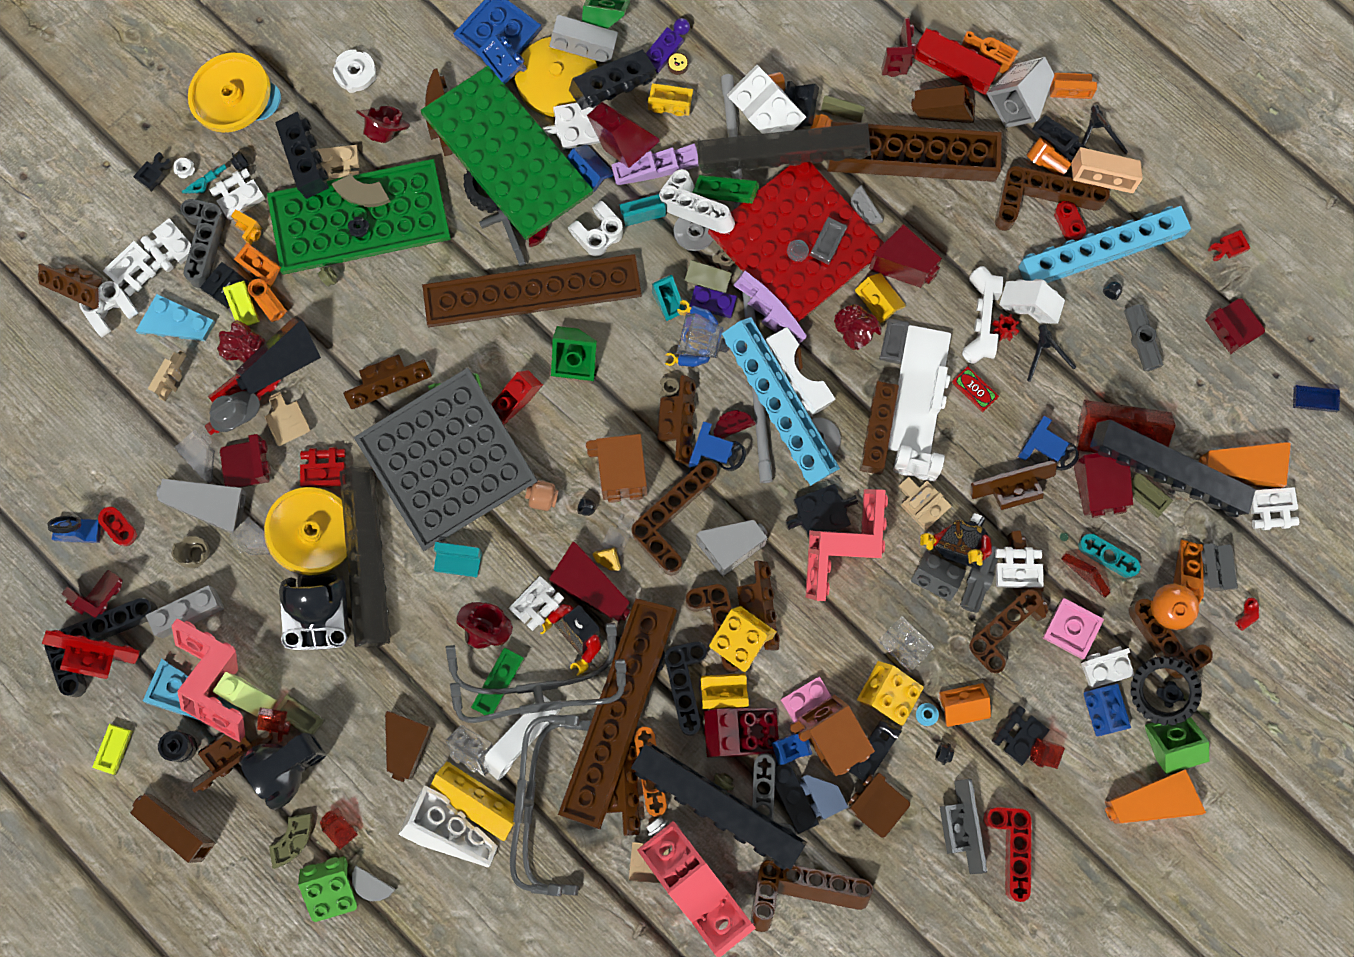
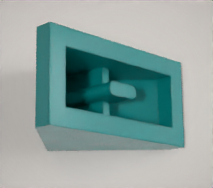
(667, 297)

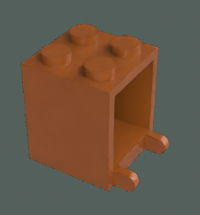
(620, 466)
(834, 735)

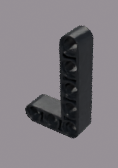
(90, 631)

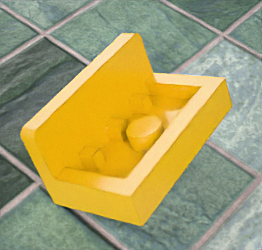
(670, 99)
(724, 691)

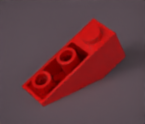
(516, 395)

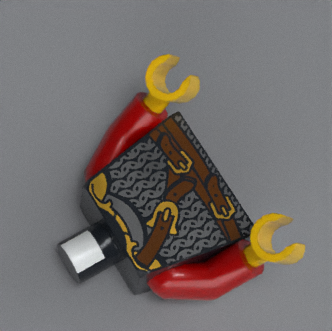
(962, 542)
(578, 630)

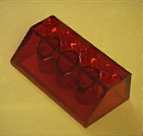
(1148, 422)

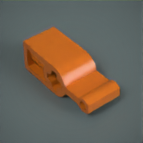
(997, 50)

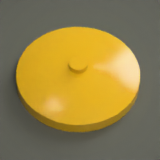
(549, 76)
(229, 92)
(306, 531)

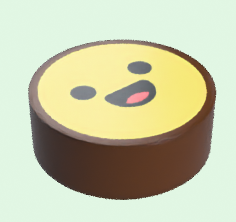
(677, 63)

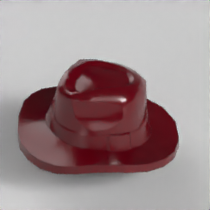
(382, 123)
(484, 624)

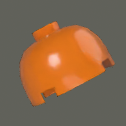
(1175, 606)

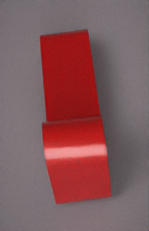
(1013, 854)

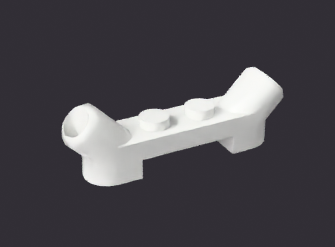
(991, 289)

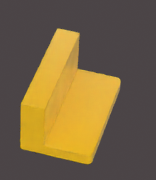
(879, 297)

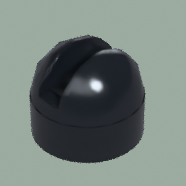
(1113, 290)
(586, 506)

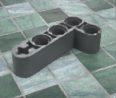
(195, 267)
(766, 798)

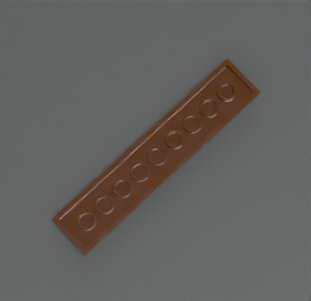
(531, 290)
(616, 722)

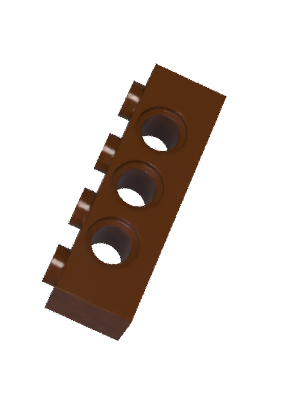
(879, 428)

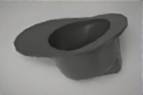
(233, 410)

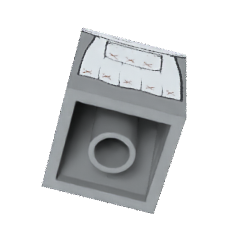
(1022, 92)
(731, 544)

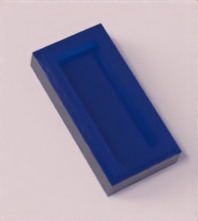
(1316, 398)

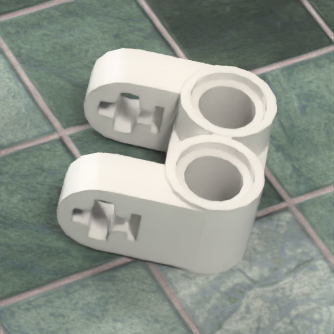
(606, 238)
(120, 300)
(921, 465)

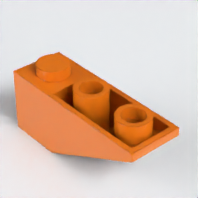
(1190, 568)

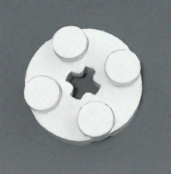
(358, 81)

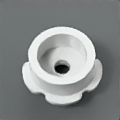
(180, 164)
(656, 826)

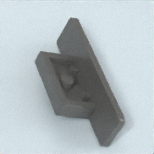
(962, 827)

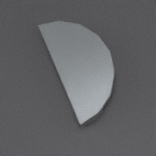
(864, 207)
(369, 886)

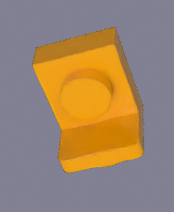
(249, 226)

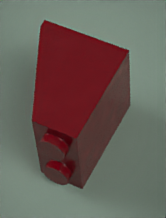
(621, 135)
(906, 259)
(1103, 485)

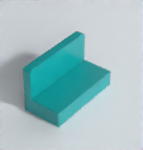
(642, 210)
(457, 559)

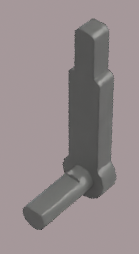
(510, 232)

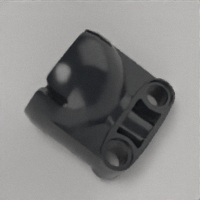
(314, 611)
(278, 769)

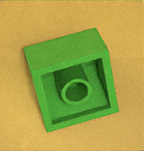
(1178, 745)

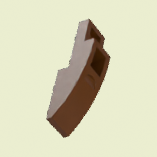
(434, 91)
(1018, 541)

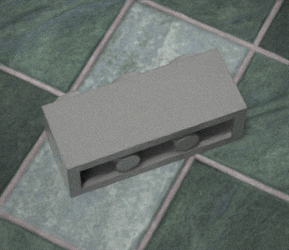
(583, 39)
(188, 608)

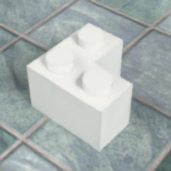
(1033, 299)

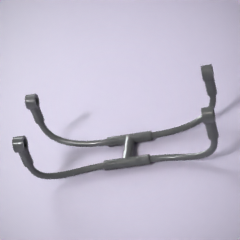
(538, 687)
(526, 804)

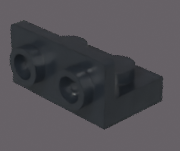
(805, 99)

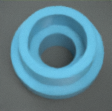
(920, 714)

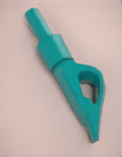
(203, 181)

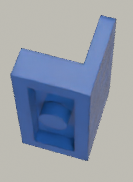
(589, 166)

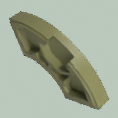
(293, 841)

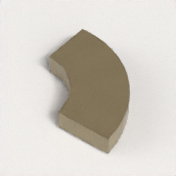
(362, 194)

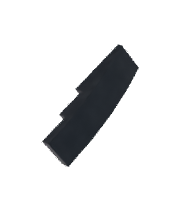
(1059, 137)

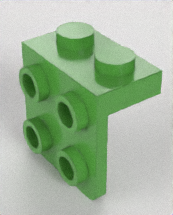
(327, 889)

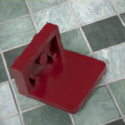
(900, 58)
(1235, 325)
(245, 463)
(97, 599)

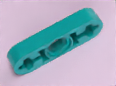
(1097, 542)

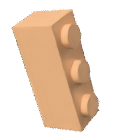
(1106, 170)

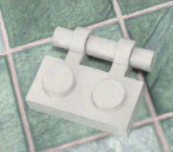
(241, 198)
(173, 240)
(128, 264)
(1274, 500)
(1019, 575)
(532, 599)

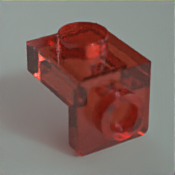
(274, 721)
(1046, 753)
(337, 828)

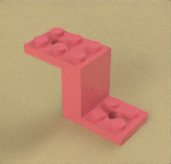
(864, 544)
(197, 692)
(696, 889)

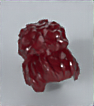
(856, 326)
(239, 342)

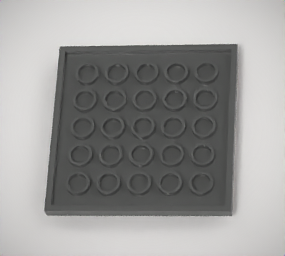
(445, 459)

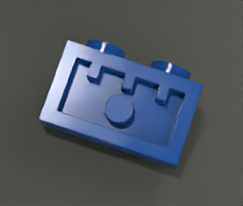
(501, 58)
(1107, 710)

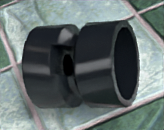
(177, 746)

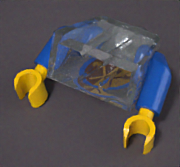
(699, 337)

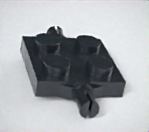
(822, 511)

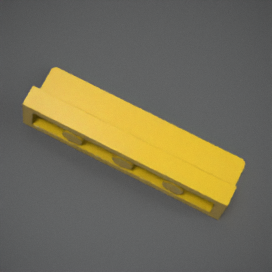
(475, 800)

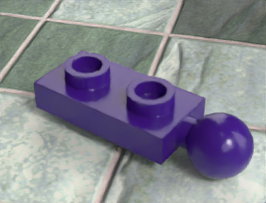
(667, 44)

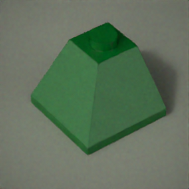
(604, 12)
(573, 354)

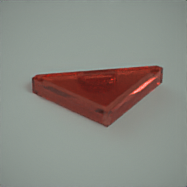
(1087, 573)

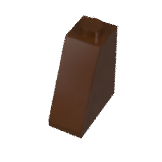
(944, 104)
(404, 745)

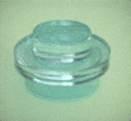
(797, 250)

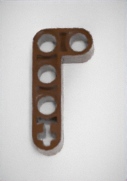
(715, 608)
(1008, 626)
(1164, 636)

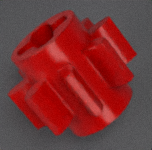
(1004, 333)

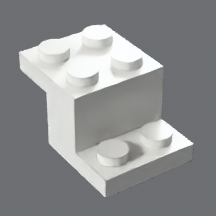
(765, 103)

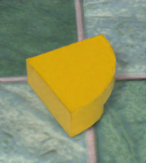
(608, 559)

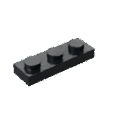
(794, 799)

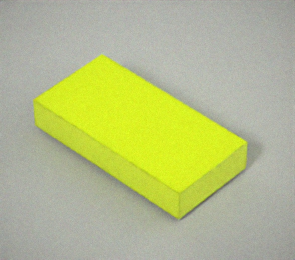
(241, 303)
(112, 749)

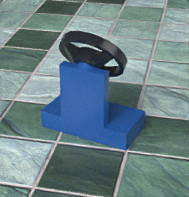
(1050, 445)
(716, 449)
(74, 529)

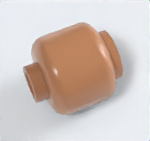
(542, 495)

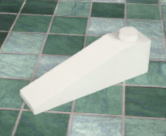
(441, 827)

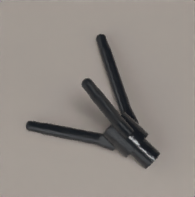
(1098, 121)
(1046, 341)

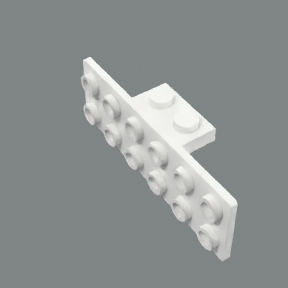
(920, 389)

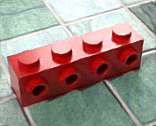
(956, 61)

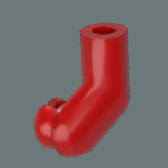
(1251, 614)

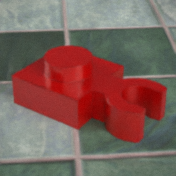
(1231, 245)

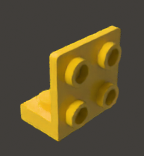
(741, 638)
(890, 692)

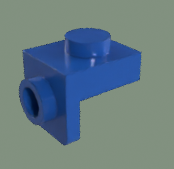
(790, 748)

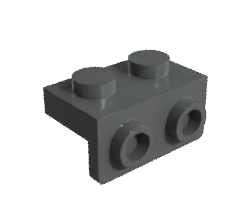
(1220, 567)
(938, 576)

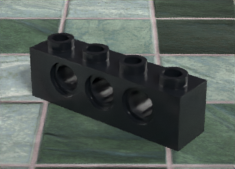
(626, 72)
(302, 155)

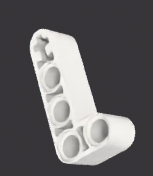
(683, 203)
(509, 747)

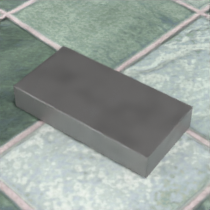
(828, 240)
(894, 341)

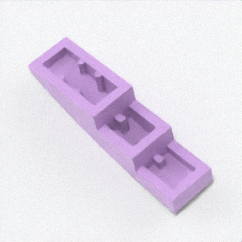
(656, 165)
(762, 300)

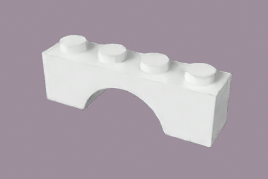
(812, 394)

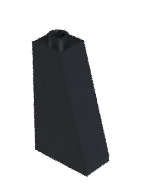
(279, 357)

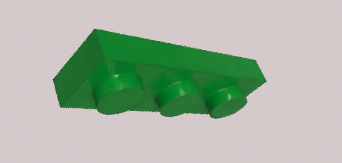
(726, 189)
(499, 677)

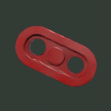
(1069, 220)
(118, 527)

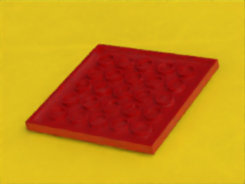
(796, 209)

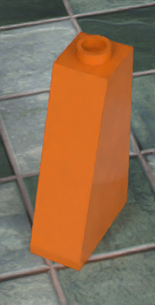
(1252, 465)
(1160, 799)

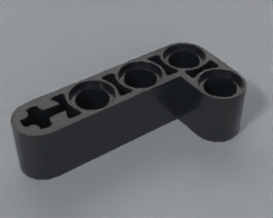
(685, 690)

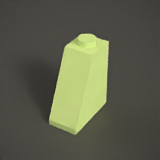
(243, 694)

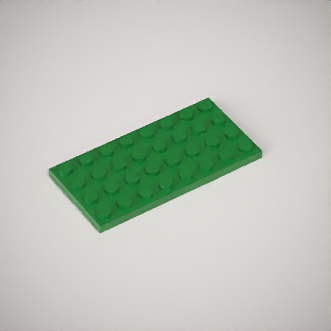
(507, 152)
(316, 229)

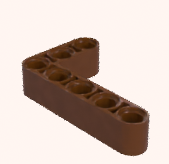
(1044, 191)
(670, 513)
(803, 888)

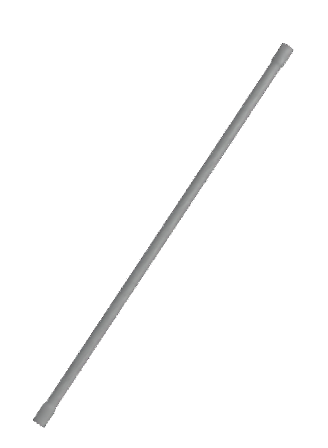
(764, 463)

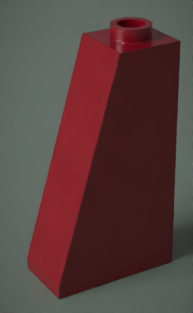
(586, 582)

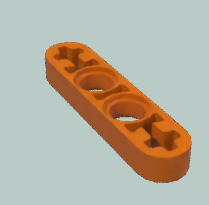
(649, 801)

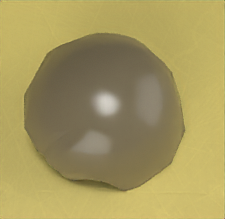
(190, 552)

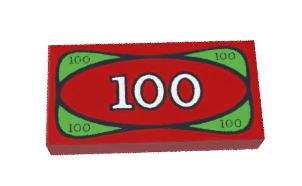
(975, 389)

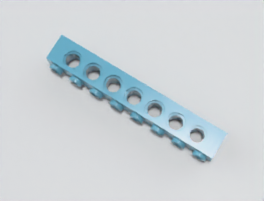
(1176, 227)
(780, 388)

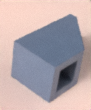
(825, 796)

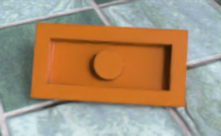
(1072, 86)
(965, 704)

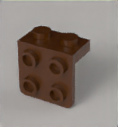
(878, 805)

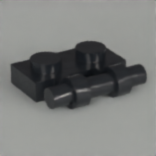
(1021, 744)

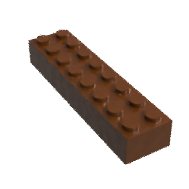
(927, 153)

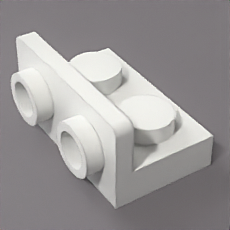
(1108, 668)

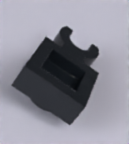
(151, 174)

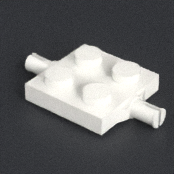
(572, 126)

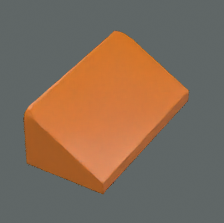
(258, 264)

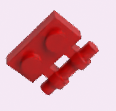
(322, 473)

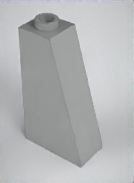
(206, 502)

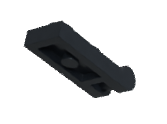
(881, 747)

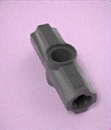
(1147, 350)
(978, 583)

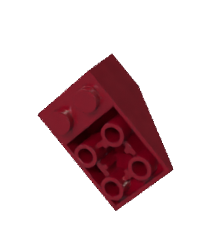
(740, 731)

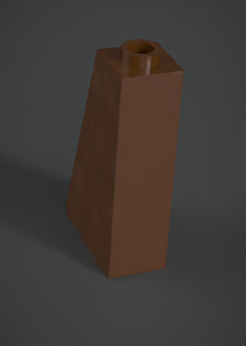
(172, 828)

